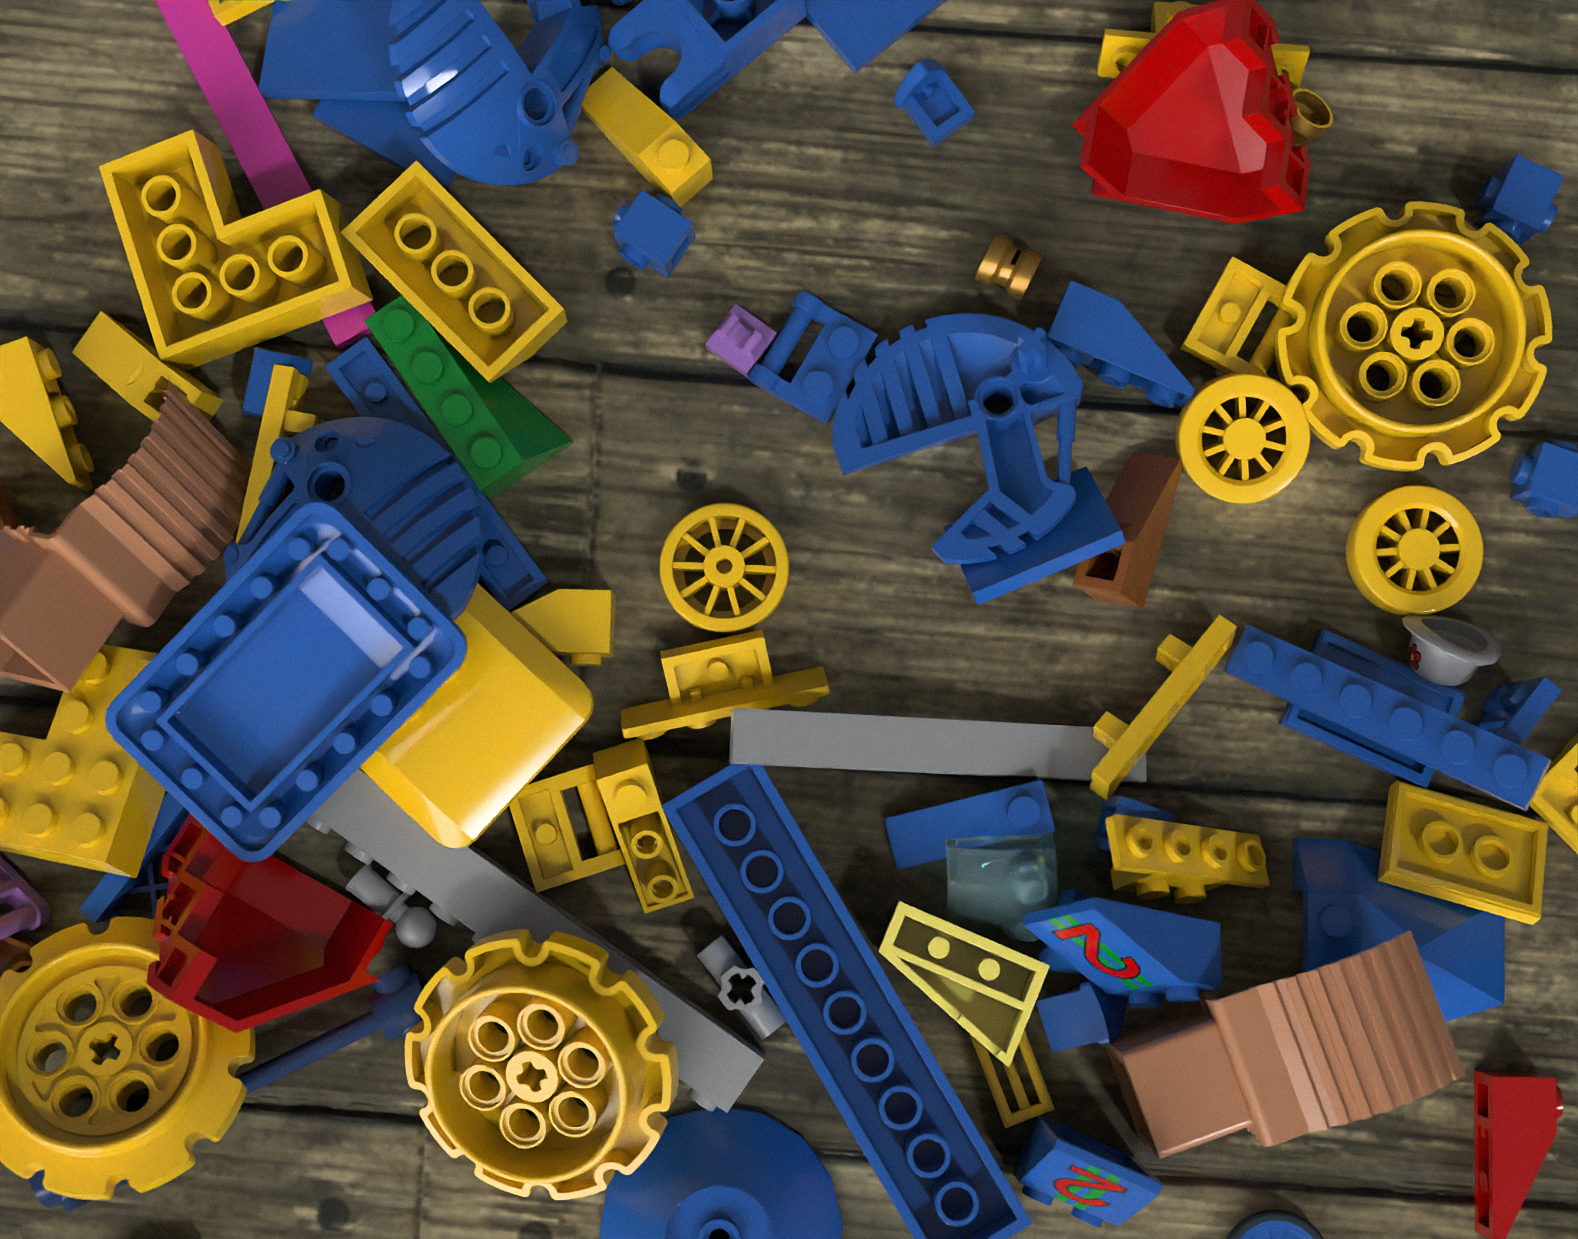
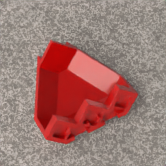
(1200, 121)
(254, 935)

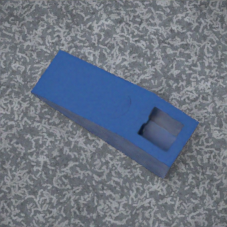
(1109, 340)

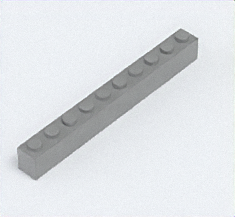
(492, 899)

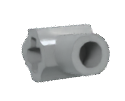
(759, 1010)

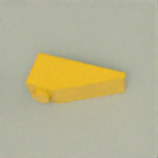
(647, 137)

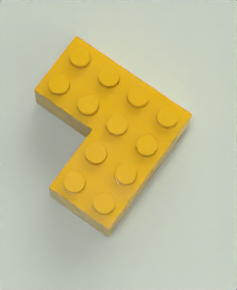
(220, 278)
(78, 790)

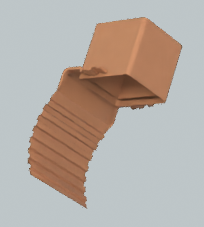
(119, 548)
(1289, 1054)

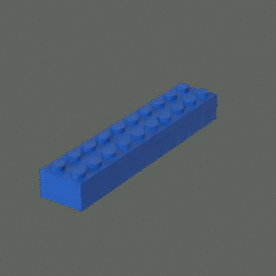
(843, 1009)

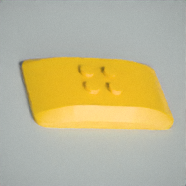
(482, 728)

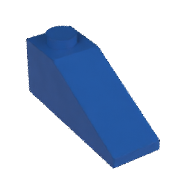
(1010, 811)

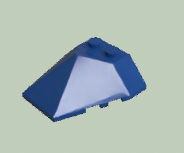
(1355, 912)

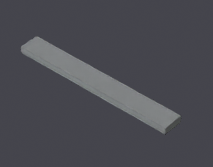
(917, 745)

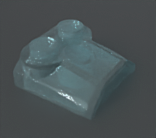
(1000, 881)

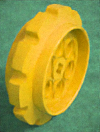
(1491, 307)
(541, 1064)
(188, 1096)

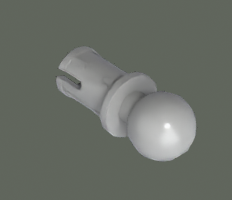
(414, 924)

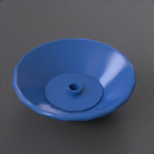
(725, 1174)

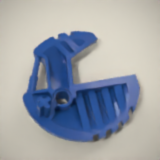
(483, 102)
(937, 391)
(393, 492)

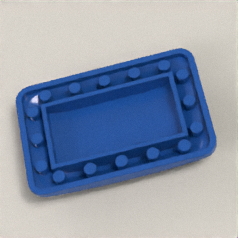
(286, 681)

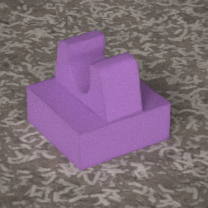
(741, 340)

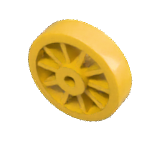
(1242, 437)
(1413, 551)
(724, 567)

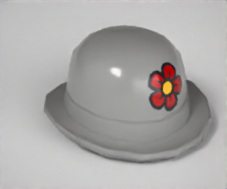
(1448, 648)

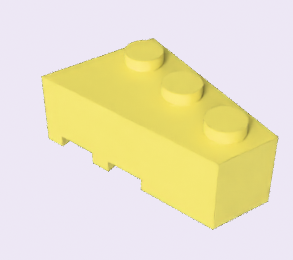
(967, 976)

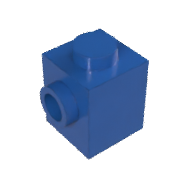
(1520, 199)
(652, 232)
(1547, 479)

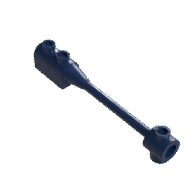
(391, 1012)

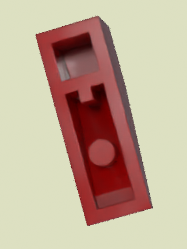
(1511, 1139)

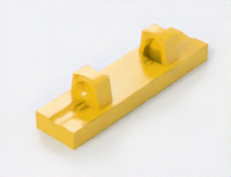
(280, 419)
(1189, 670)

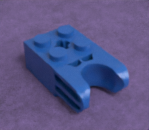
(710, 36)

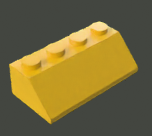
(455, 274)

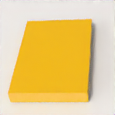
(1464, 852)

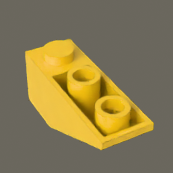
(136, 371)
(39, 412)
(573, 623)
(641, 825)

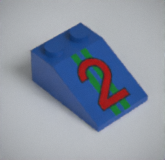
(1134, 949)
(1083, 1173)

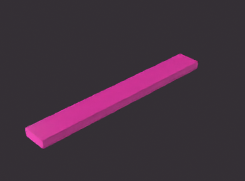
(249, 126)

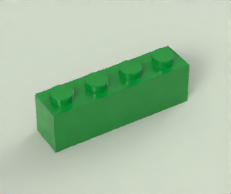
(484, 423)

